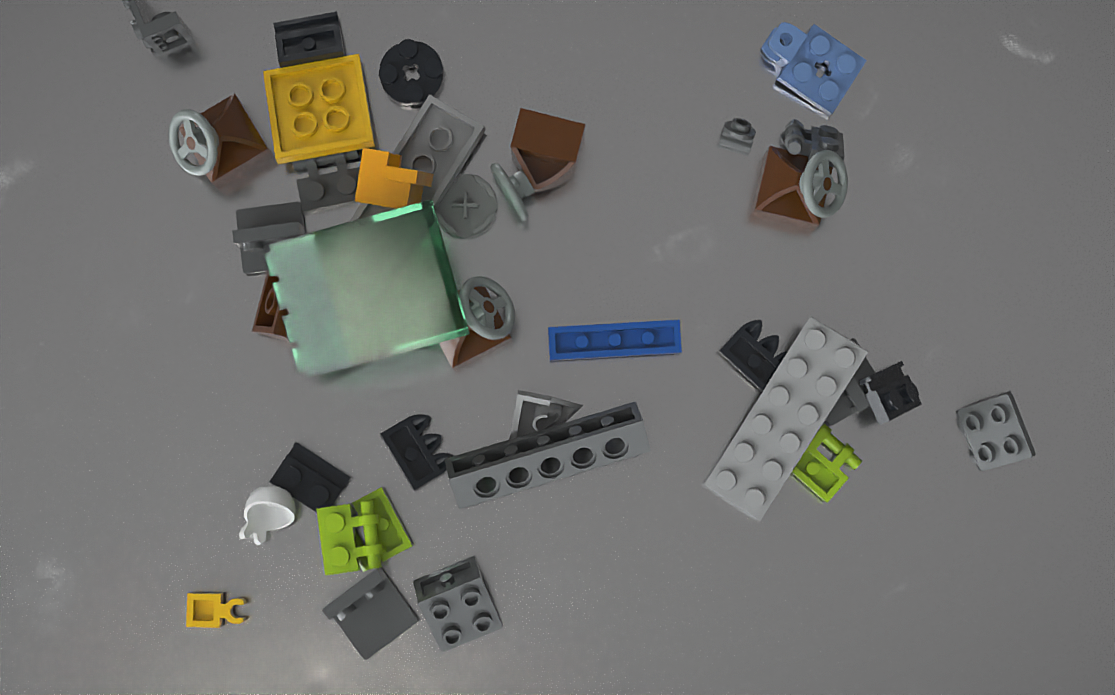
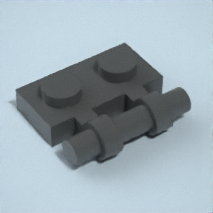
(809, 142)
(328, 189)

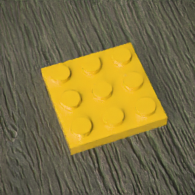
(318, 109)

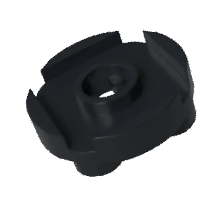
(410, 54)

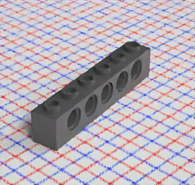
(547, 455)

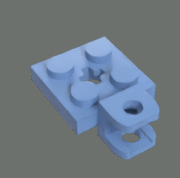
(799, 57)

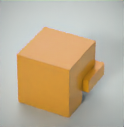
(386, 183)

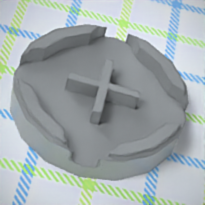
(467, 207)

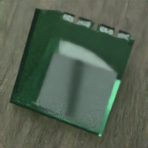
(366, 289)

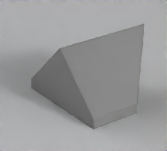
(539, 412)

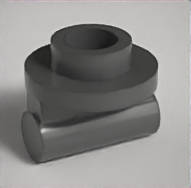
(737, 135)

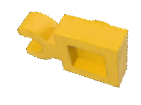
(208, 610)

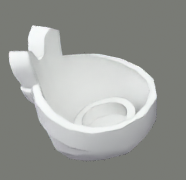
(267, 510)

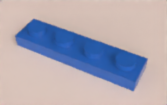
(614, 340)

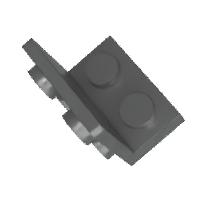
(162, 33)
(456, 604)
(371, 613)

